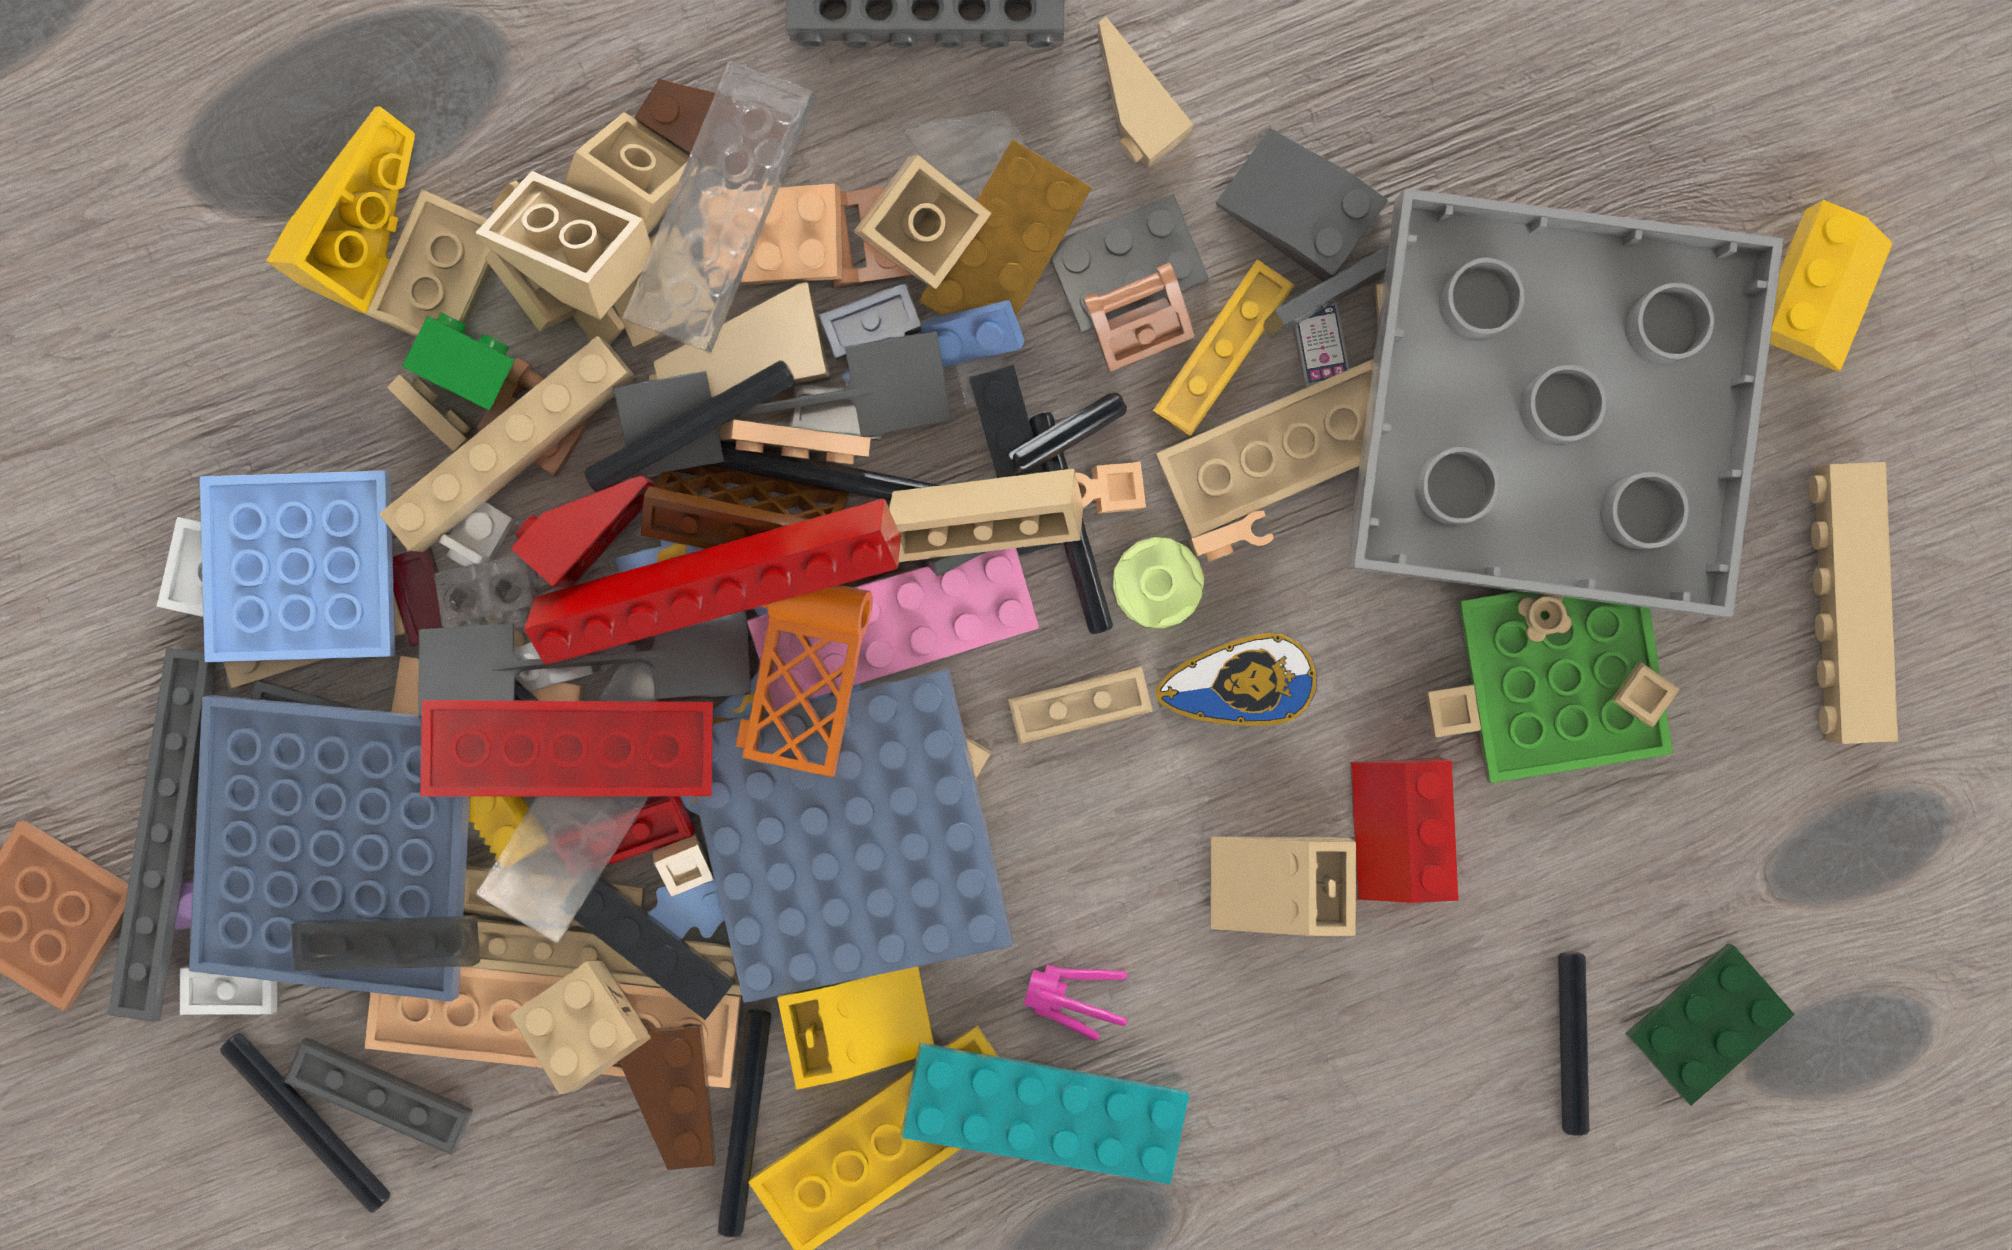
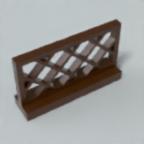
(684, 517)

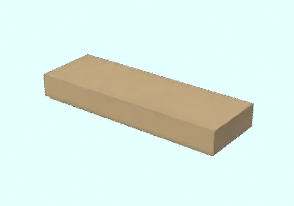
(1080, 705)

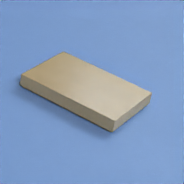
(433, 267)

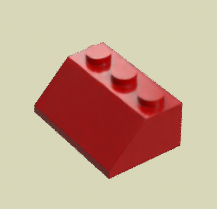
(1404, 830)

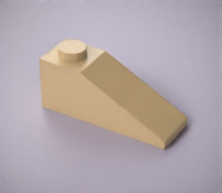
(1142, 107)

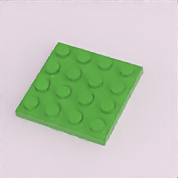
(1550, 700)

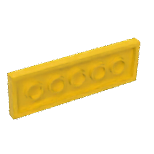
(852, 1163)

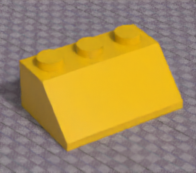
(1827, 283)

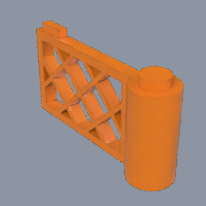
(828, 614)

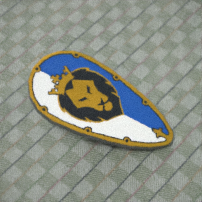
(1243, 682)

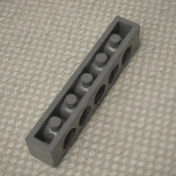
(947, 29)

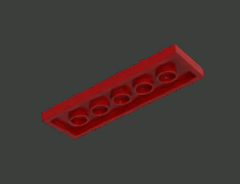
(566, 748)

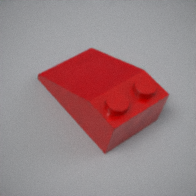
(573, 536)

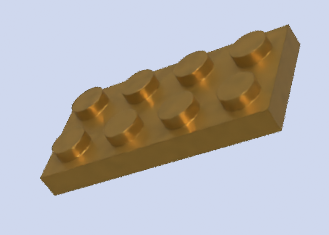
(1030, 215)

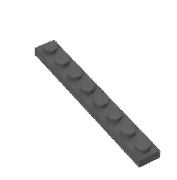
(161, 838)

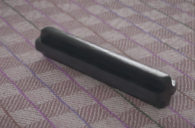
(1067, 433)

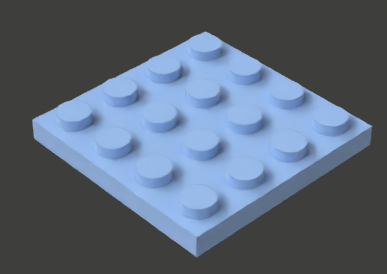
(296, 566)

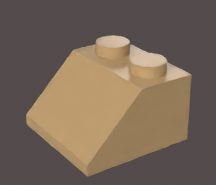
(629, 169)
(922, 221)

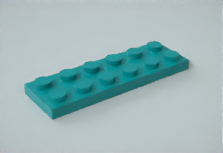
(1044, 1113)

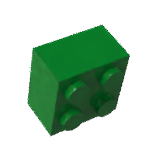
(458, 361)

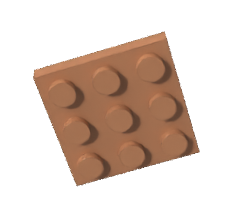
(54, 914)

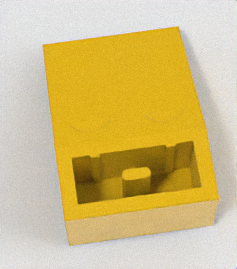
(854, 1026)

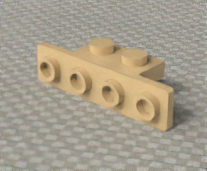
(542, 306)

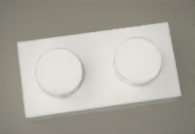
(225, 994)

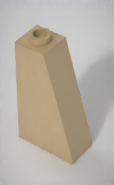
(770, 332)

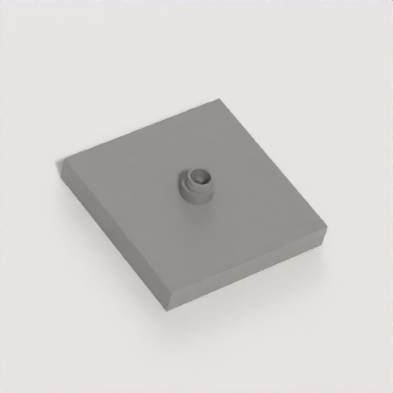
(1564, 403)

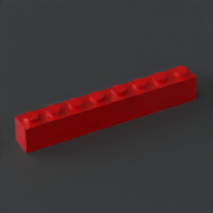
(714, 582)

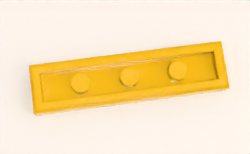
(1223, 348)

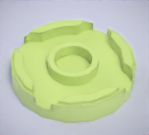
(1158, 582)

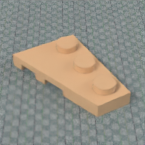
(794, 441)

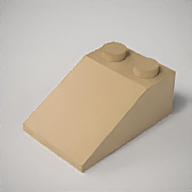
(568, 243)

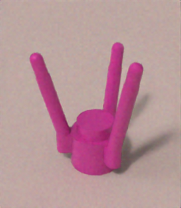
(1047, 996)

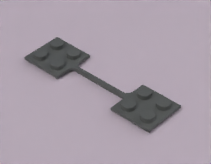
(891, 384)
(687, 661)

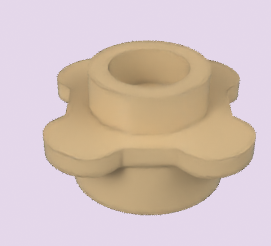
(1539, 628)

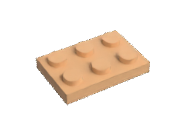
(799, 237)

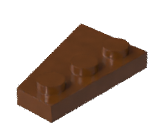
(675, 112)
(673, 1094)

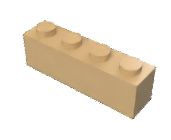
(988, 515)

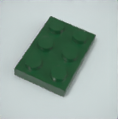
(1710, 1024)

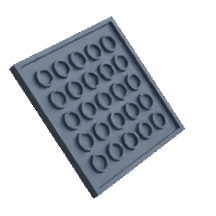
(317, 822)
(859, 866)

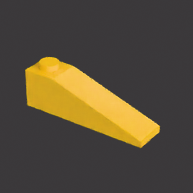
(345, 223)

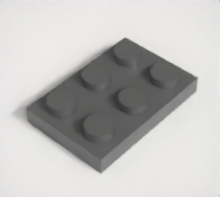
(1124, 253)

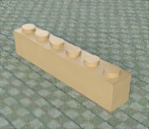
(507, 446)
(1854, 603)

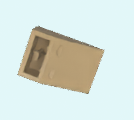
(1283, 885)

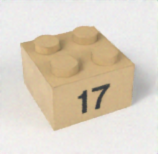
(580, 1026)

